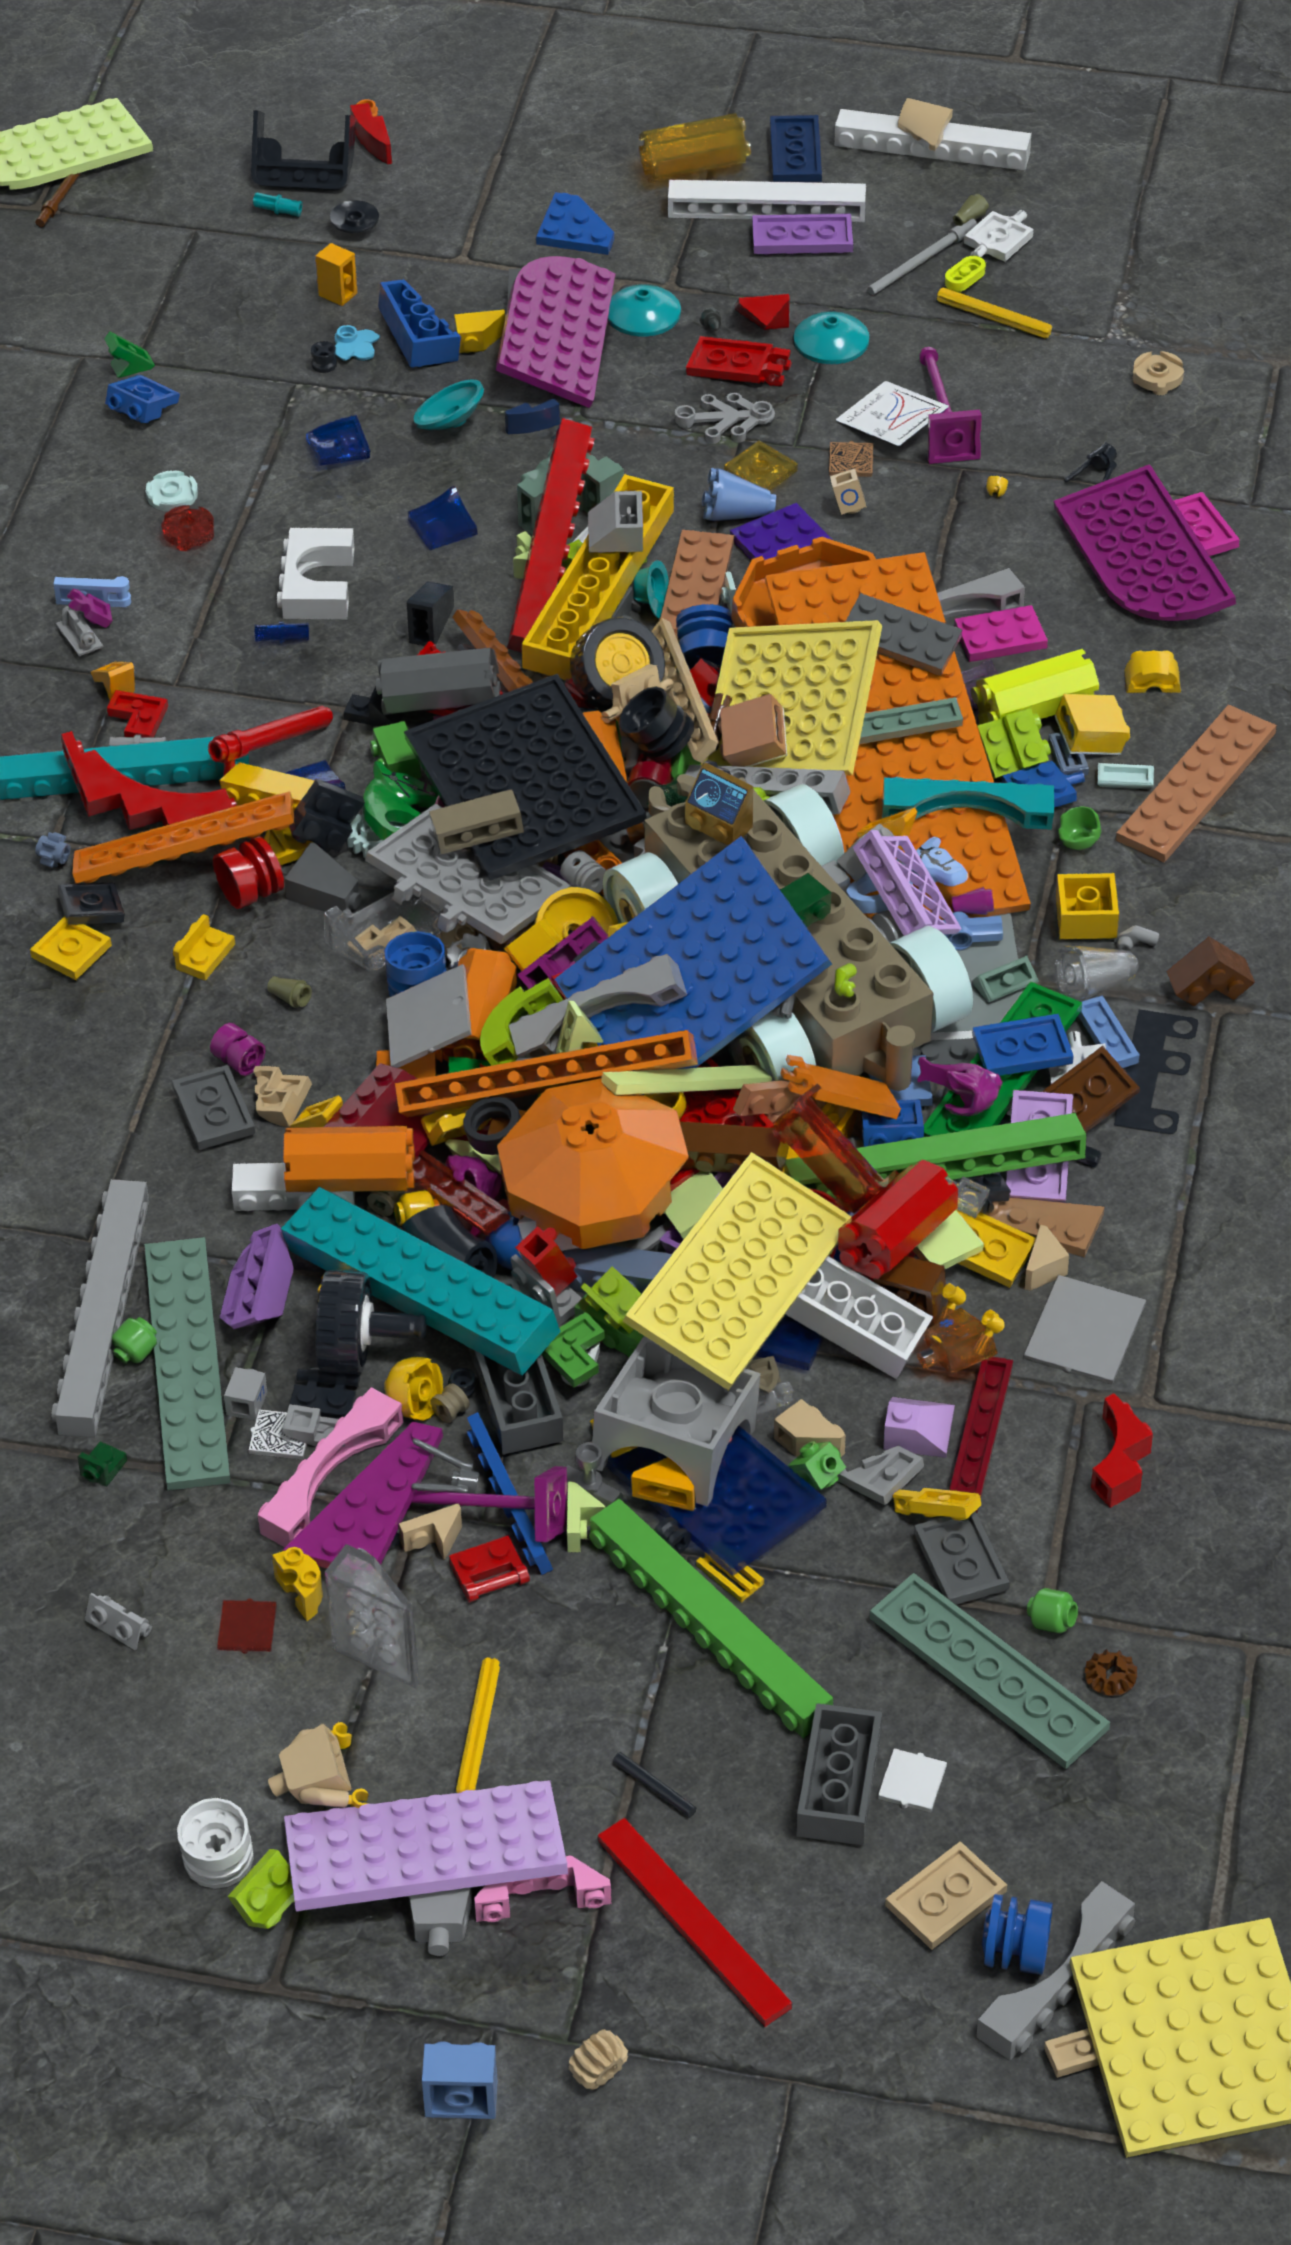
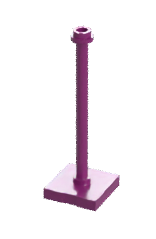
(950, 434)
(549, 1502)

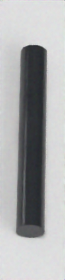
(654, 1784)

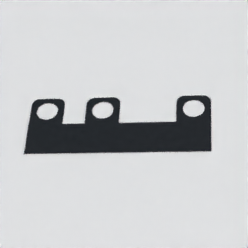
(1149, 1042)

